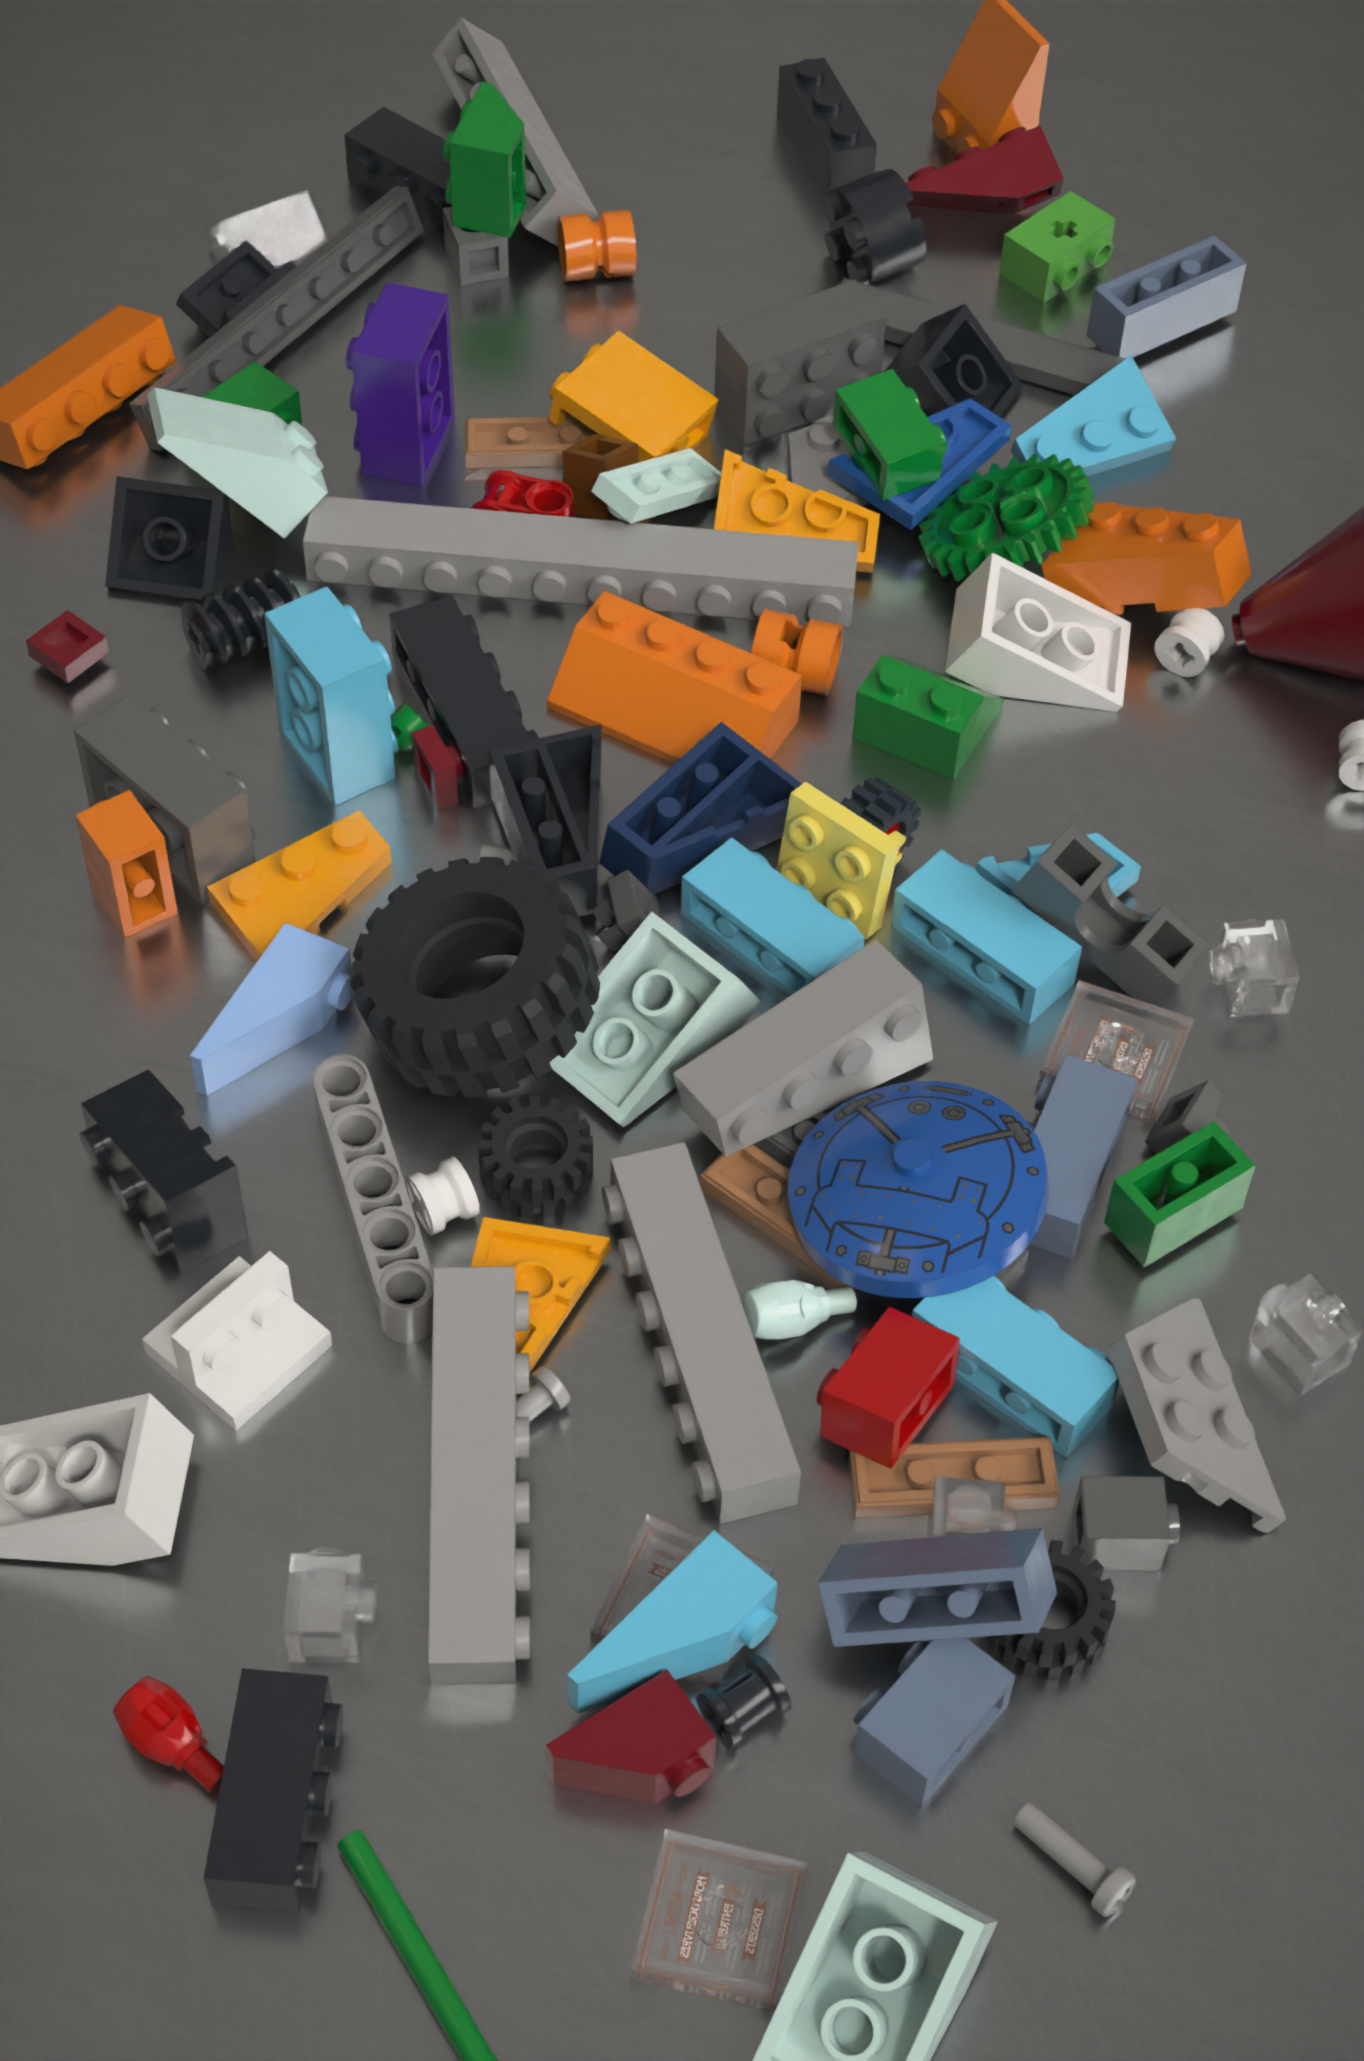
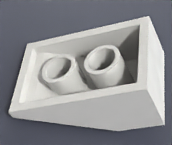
(1036, 640)
(93, 1483)

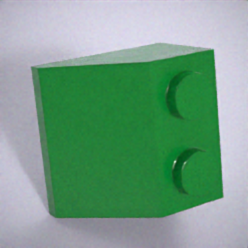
(922, 715)

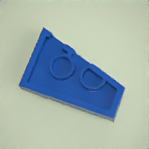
(971, 439)

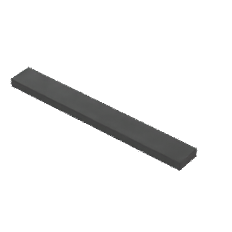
(292, 302)

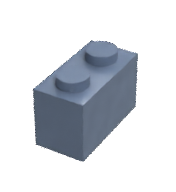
(931, 1714)

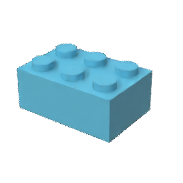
(332, 694)

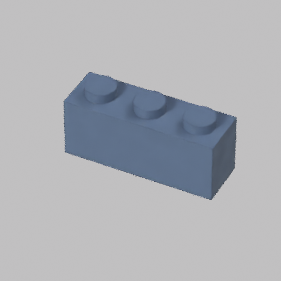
(1166, 298)
(1078, 1133)
(938, 1588)

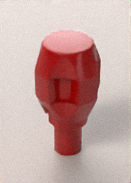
(166, 1730)

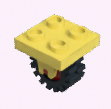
(848, 848)

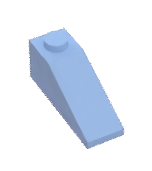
(276, 1007)

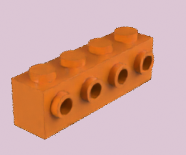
(80, 383)

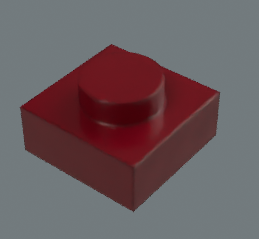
(67, 646)
(436, 767)

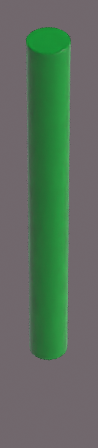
(414, 1949)

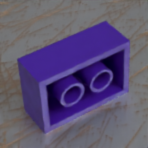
(402, 383)

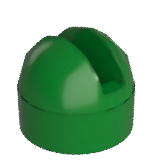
(403, 723)

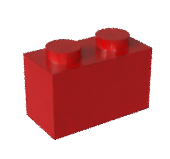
(888, 1386)

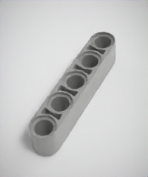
(377, 1220)

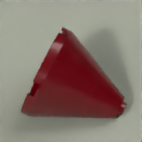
(1312, 607)

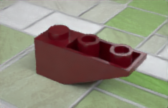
(995, 179)

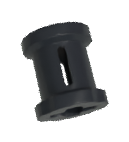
(743, 1701)

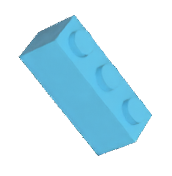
(766, 918)
(985, 936)
(1024, 1363)

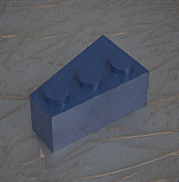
(695, 807)

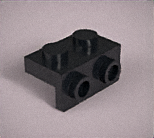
(230, 287)

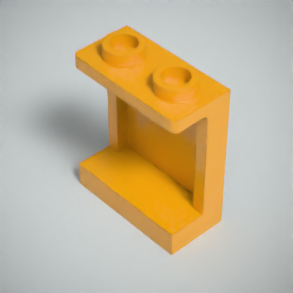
(634, 398)

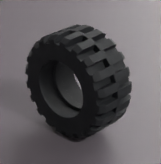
(501, 1030)

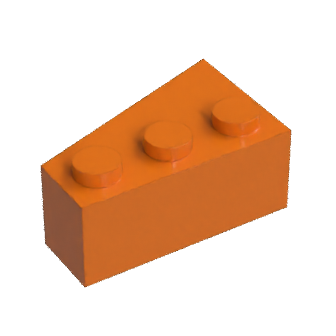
(1152, 558)

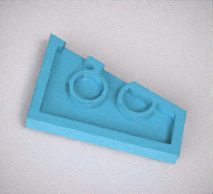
(1102, 425)

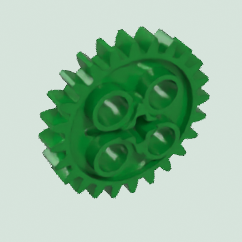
(1008, 512)

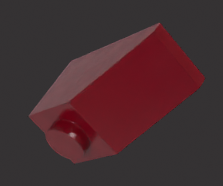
(637, 1746)

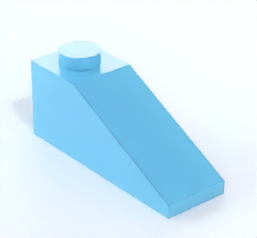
(683, 1626)

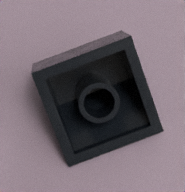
(955, 361)

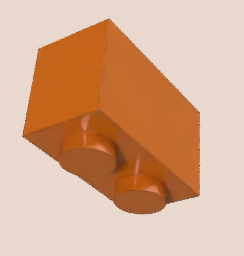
(127, 863)

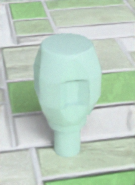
(793, 1307)

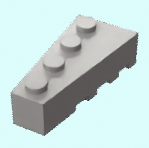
(809, 1051)

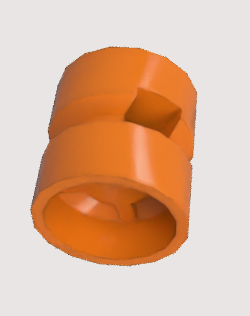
(597, 245)
(805, 649)

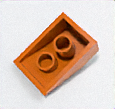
(992, 80)

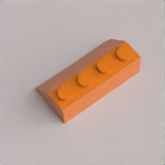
(669, 683)

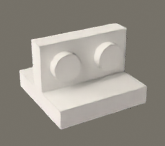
(239, 1339)

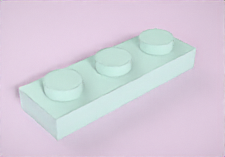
(658, 485)

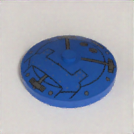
(918, 1189)

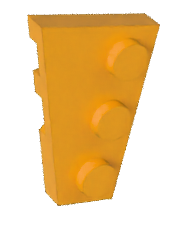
(771, 505)
(301, 882)
(549, 1265)

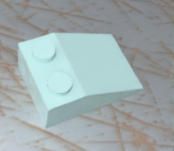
(244, 454)
(653, 1014)
(877, 1970)

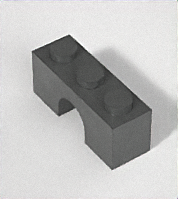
(1134, 949)

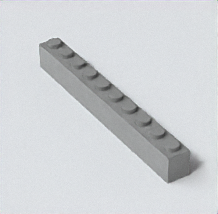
(578, 560)

